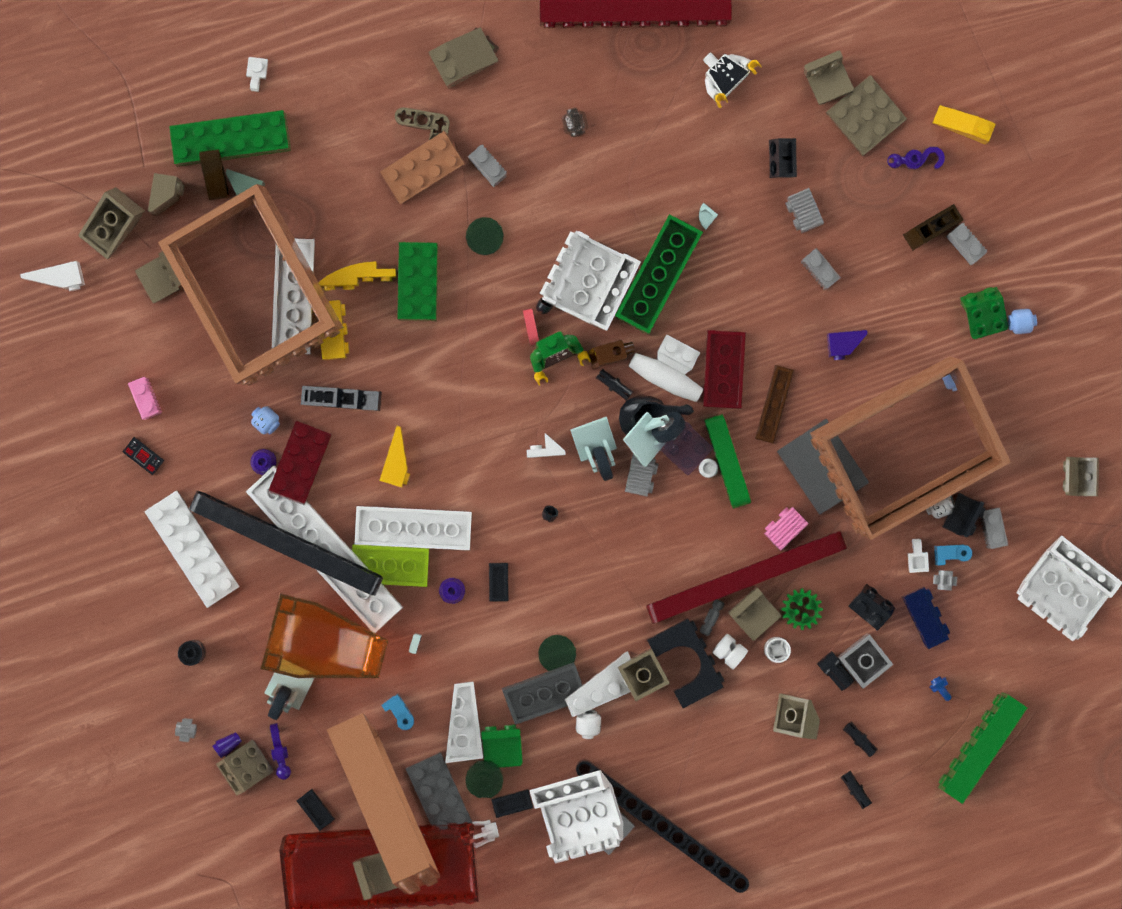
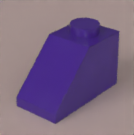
(844, 343)

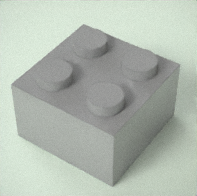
(865, 660)

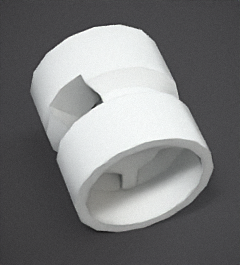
(777, 649)
(730, 651)

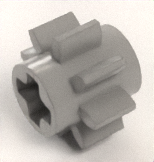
(945, 580)
(186, 730)

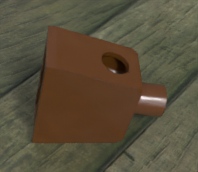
(604, 356)

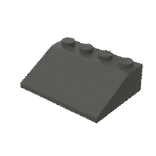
(812, 476)

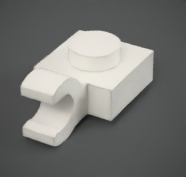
(256, 70)
(918, 560)

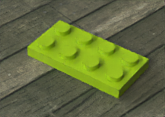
(396, 564)

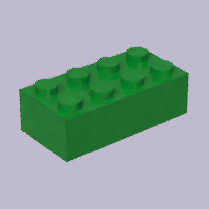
(417, 281)

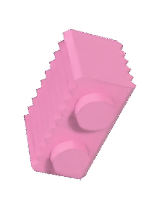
(144, 398)
(786, 528)

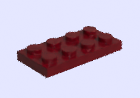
(724, 369)
(300, 463)

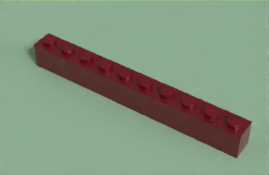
(634, 13)

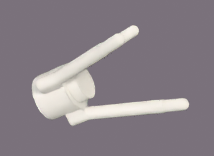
(489, 832)

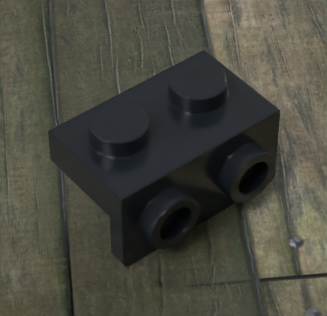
(872, 607)

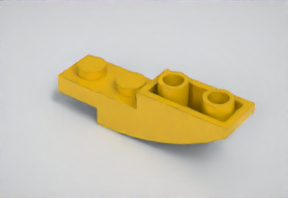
(349, 276)

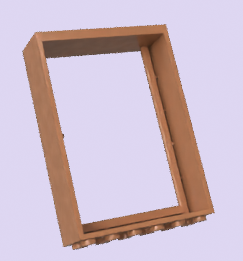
(295, 346)
(932, 492)
(383, 804)

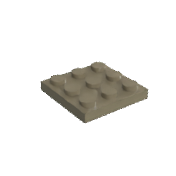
(866, 115)

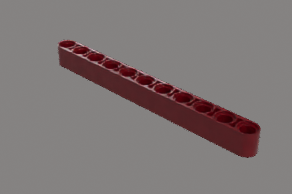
(746, 577)

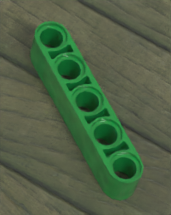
(727, 461)

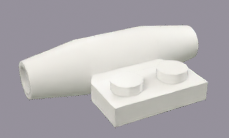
(669, 369)

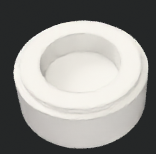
(708, 468)

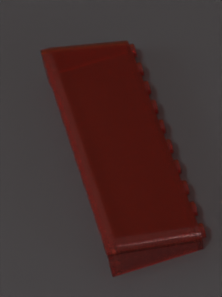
(322, 874)

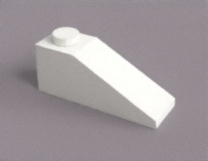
(63, 276)

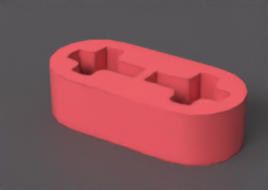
(531, 326)

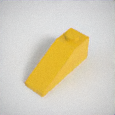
(964, 124)
(396, 465)

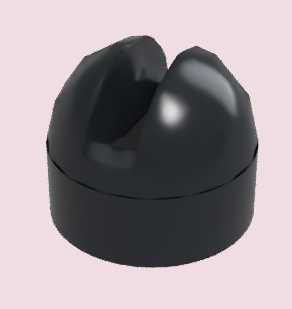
(543, 306)
(552, 510)

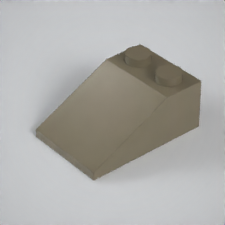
(463, 57)
(111, 222)

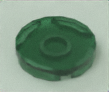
(484, 236)
(556, 652)
(484, 779)

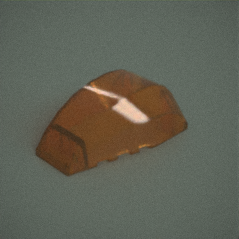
(320, 643)

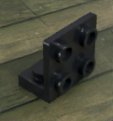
(964, 516)

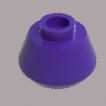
(266, 465)
(455, 585)

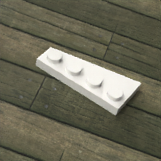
(600, 689)
(464, 729)

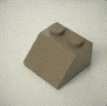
(164, 193)
(643, 674)

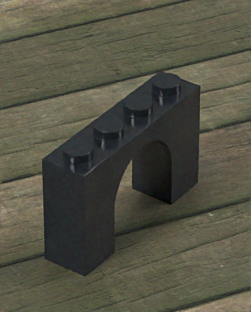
(707, 679)

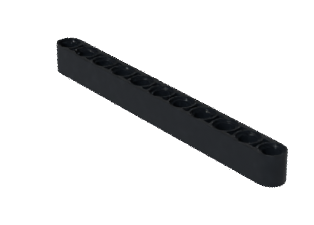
(286, 543)
(671, 829)

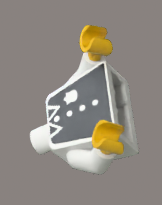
(726, 74)

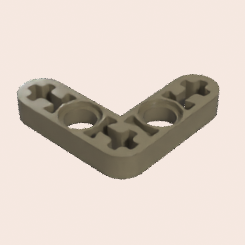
(430, 125)

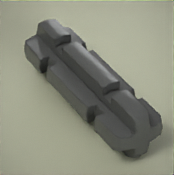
(712, 617)

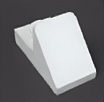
(551, 449)

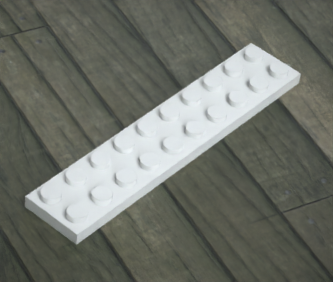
(309, 525)

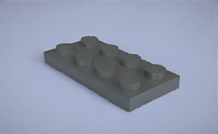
(541, 693)
(438, 792)

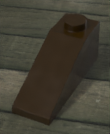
(933, 227)

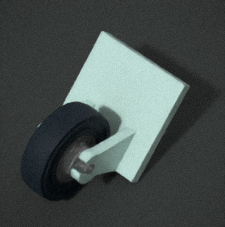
(652, 434)
(595, 440)
(286, 693)

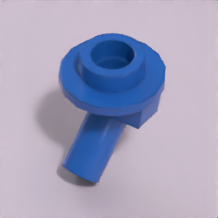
(939, 684)

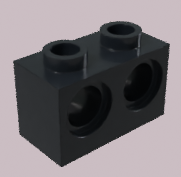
(782, 158)

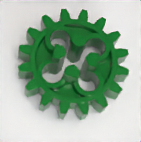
(791, 613)

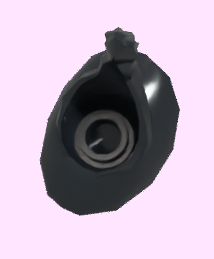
(637, 406)

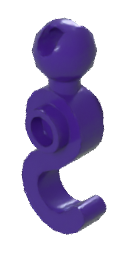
(915, 159)
(279, 753)

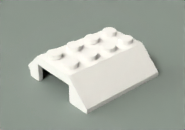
(589, 280)
(1067, 588)
(579, 815)

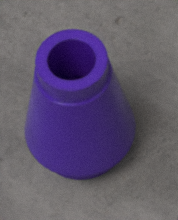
(227, 744)

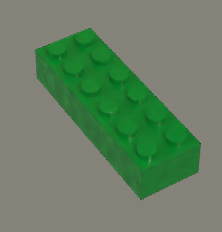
(233, 136)
(658, 274)
(982, 747)

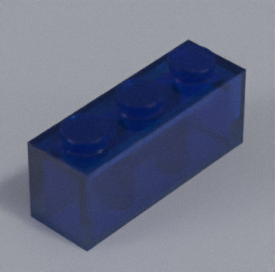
(926, 617)

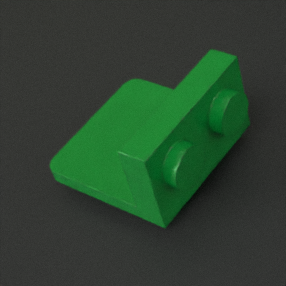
(985, 312)
(502, 745)

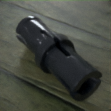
(614, 384)
(860, 739)
(856, 789)

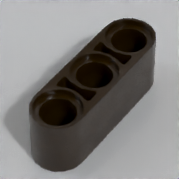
(214, 174)

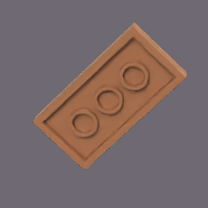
(422, 167)

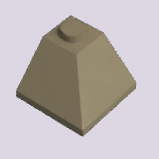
(796, 717)

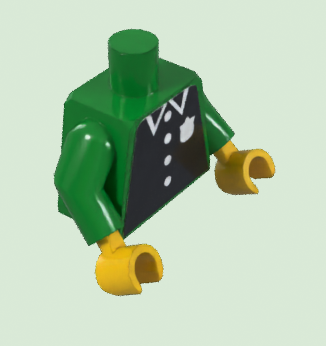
(554, 350)

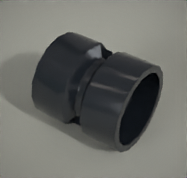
(191, 652)

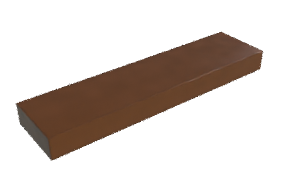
(774, 404)

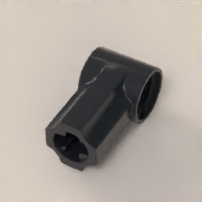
(833, 668)

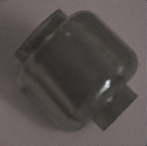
(575, 122)

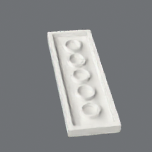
(290, 306)
(413, 528)
(192, 549)

